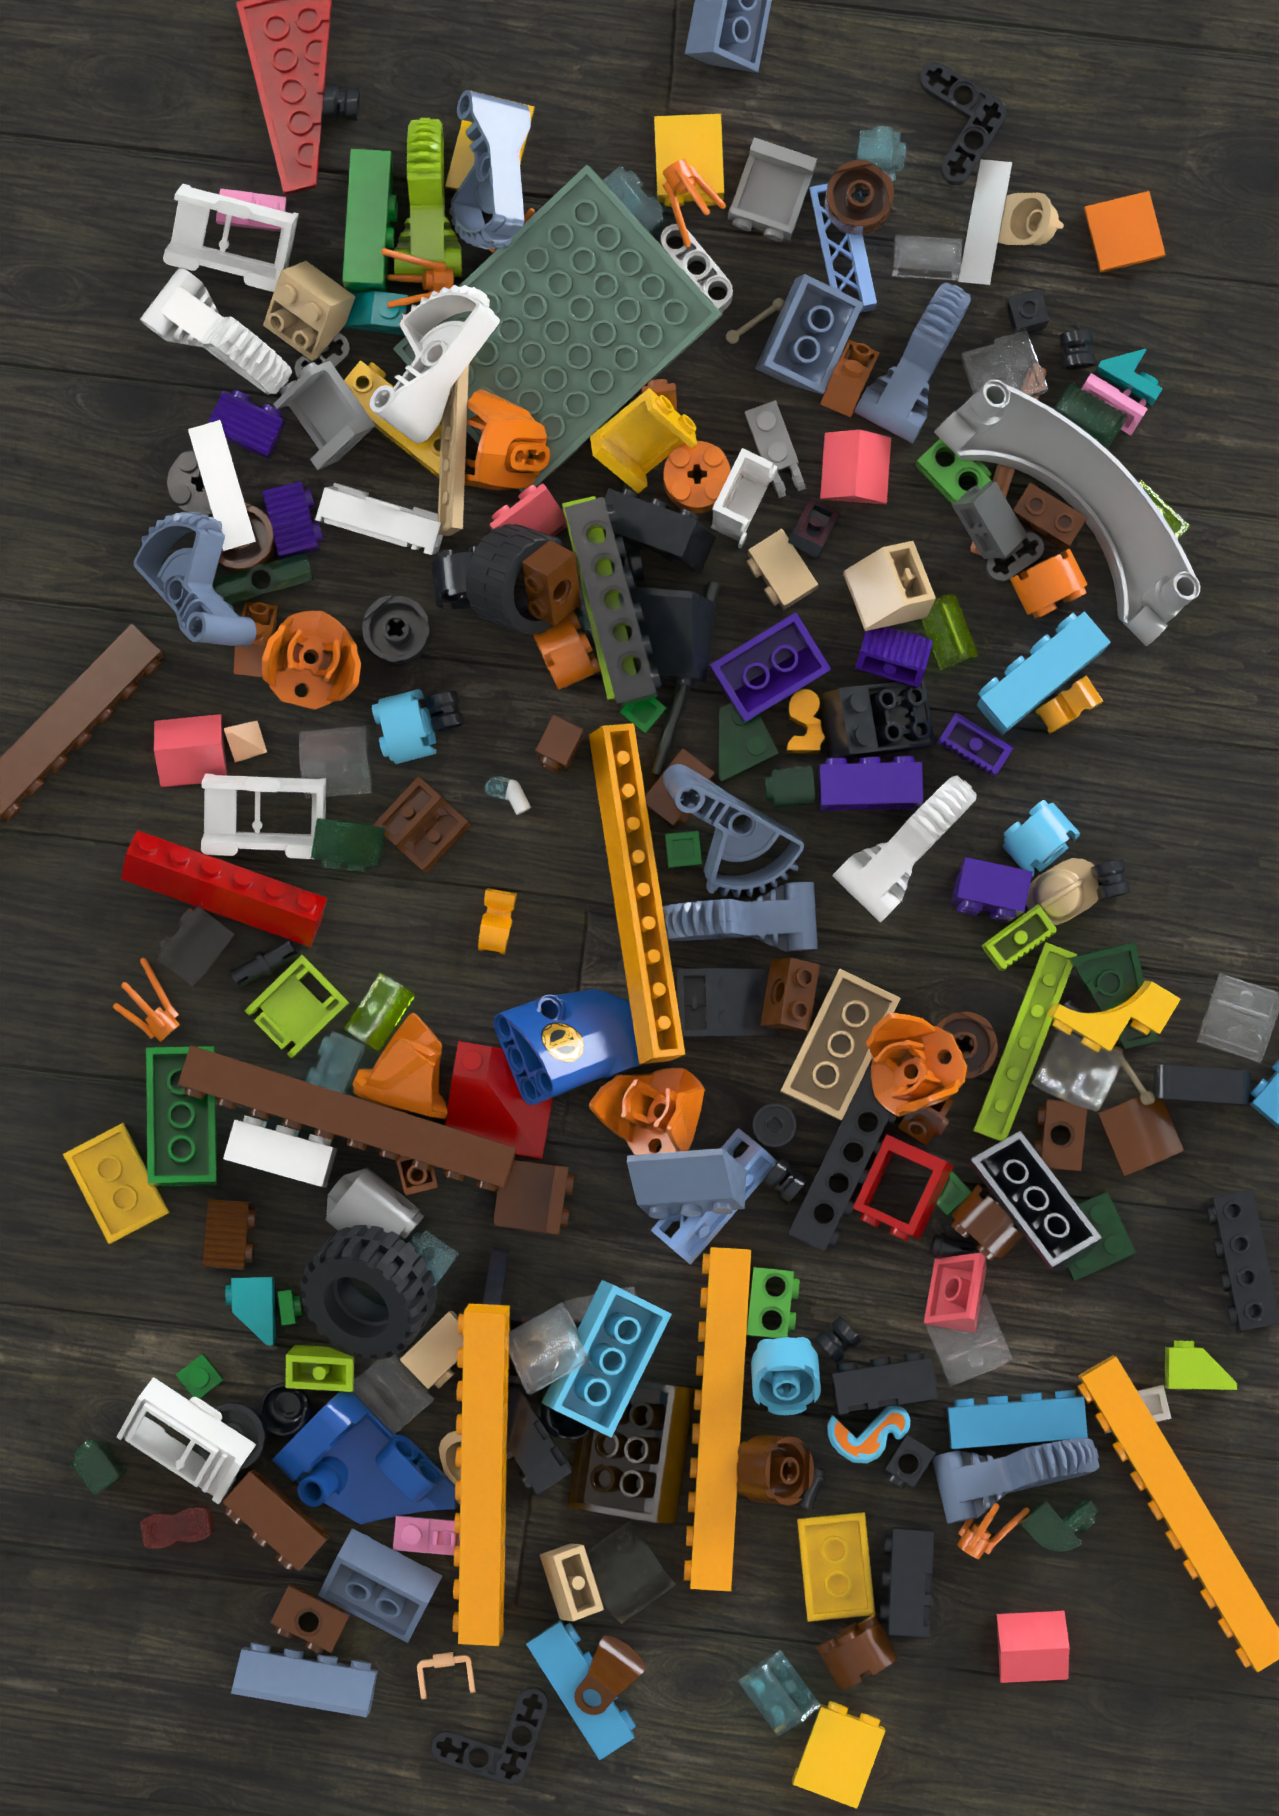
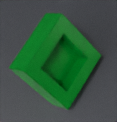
(643, 713)
(683, 849)
(952, 1194)
(289, 1306)
(200, 1377)

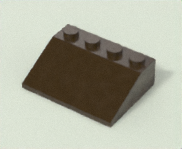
(643, 1462)

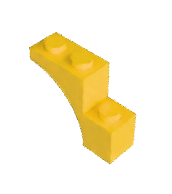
(1147, 1008)

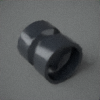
(774, 1125)

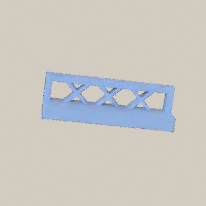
(856, 254)
(698, 1231)

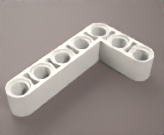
(710, 277)

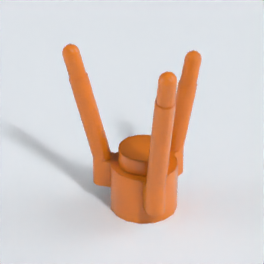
(684, 179)
(431, 280)
(160, 1022)
(976, 1539)

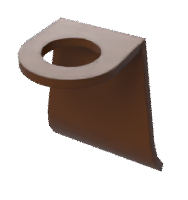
(610, 1673)

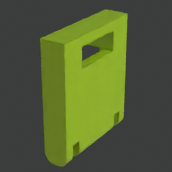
(293, 1011)

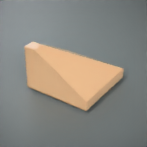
(245, 741)

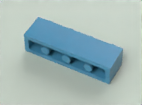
(1016, 1421)
(566, 1668)

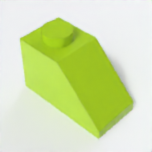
(319, 1369)
(1194, 1369)

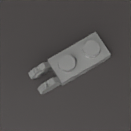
(774, 443)

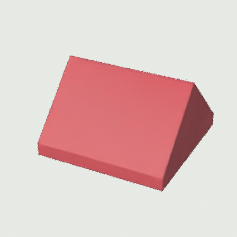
(855, 467)
(189, 749)
(956, 1292)
(1033, 1646)

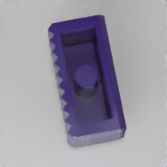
(248, 424)
(291, 519)
(894, 655)
(975, 745)

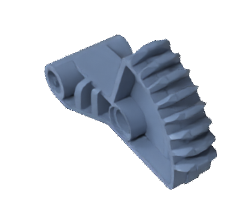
(495, 178)
(901, 396)
(188, 579)
(732, 843)
(779, 918)
(974, 1482)

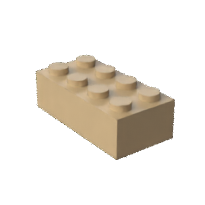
(836, 1046)

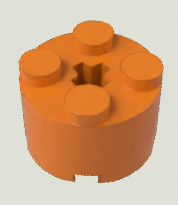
(681, 464)
(1048, 583)
(567, 652)

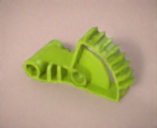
(427, 230)

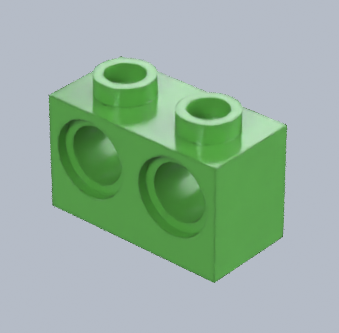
(947, 478)
(762, 1302)

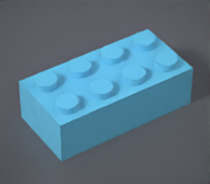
(1043, 673)
(619, 1341)

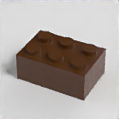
(275, 1520)

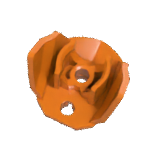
(505, 444)
(335, 665)
(899, 1048)
(406, 1072)
(651, 1109)

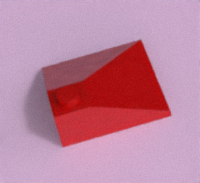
(489, 1104)

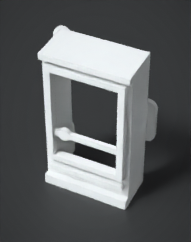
(190, 227)
(742, 495)
(379, 519)
(221, 815)
(199, 1424)

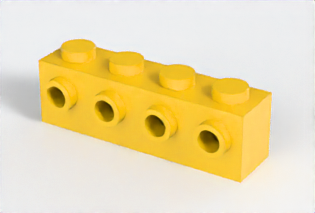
(363, 383)

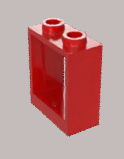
(929, 1198)

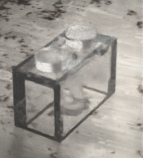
(926, 257)

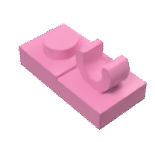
(269, 201)
(1121, 401)
(425, 1535)

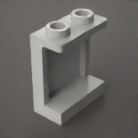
(772, 190)
(326, 411)

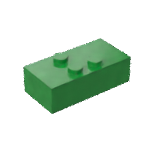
(368, 220)
(178, 1124)

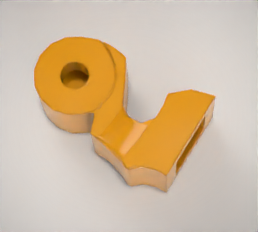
(1069, 704)
(802, 710)
(497, 920)

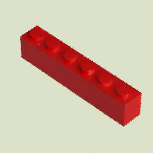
(223, 888)

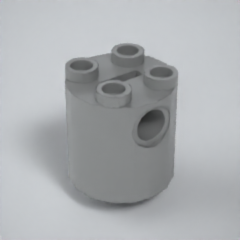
(370, 1201)

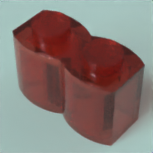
(186, 1526)

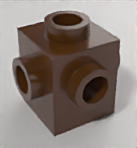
(926, 1121)

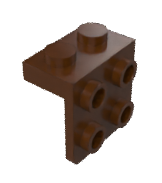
(534, 1198)

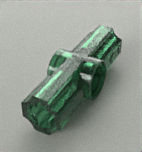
(283, 574)

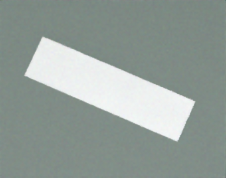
(985, 222)
(221, 484)

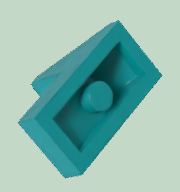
(1121, 373)

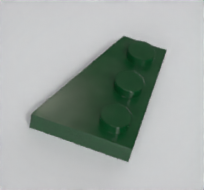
(1111, 979)

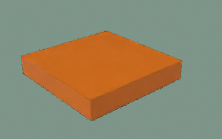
(1124, 231)

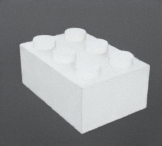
(281, 1151)

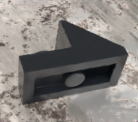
(813, 528)

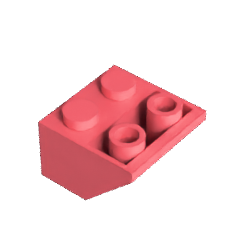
(534, 510)

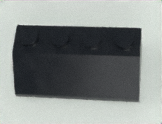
(1036, 1202)

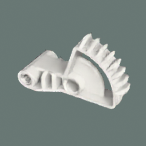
(189, 317)
(441, 356)
(881, 874)

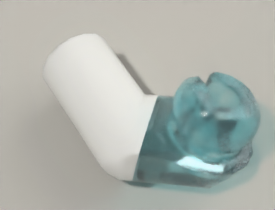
(508, 789)

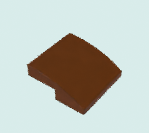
(422, 824)
(1140, 1134)

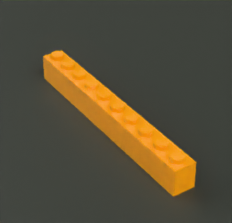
(636, 894)
(719, 1419)
(482, 1474)
(1183, 1511)

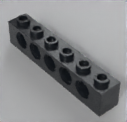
(581, 520)
(805, 1225)

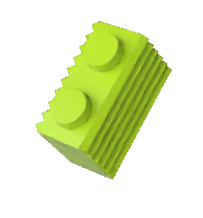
(1019, 938)

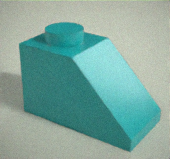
(372, 314)
(254, 1305)

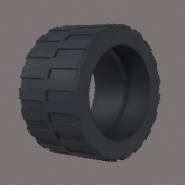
(494, 574)

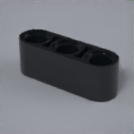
(1202, 1084)

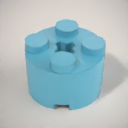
(404, 727)
(1039, 838)
(785, 1375)

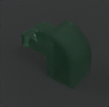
(1057, 1534)

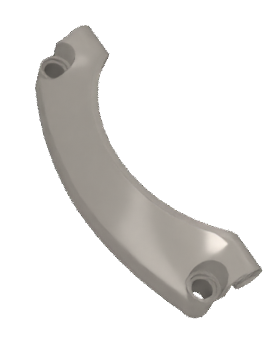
(1130, 529)

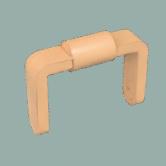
(444, 1660)

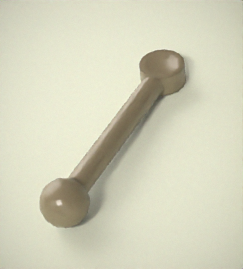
(733, 336)
(1146, 1097)

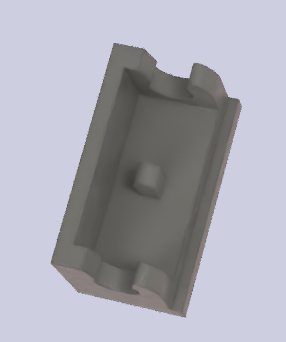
(989, 520)

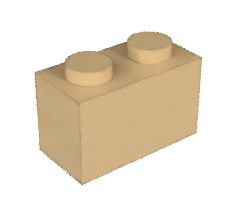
(781, 570)
(571, 1582)

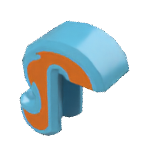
(873, 1439)

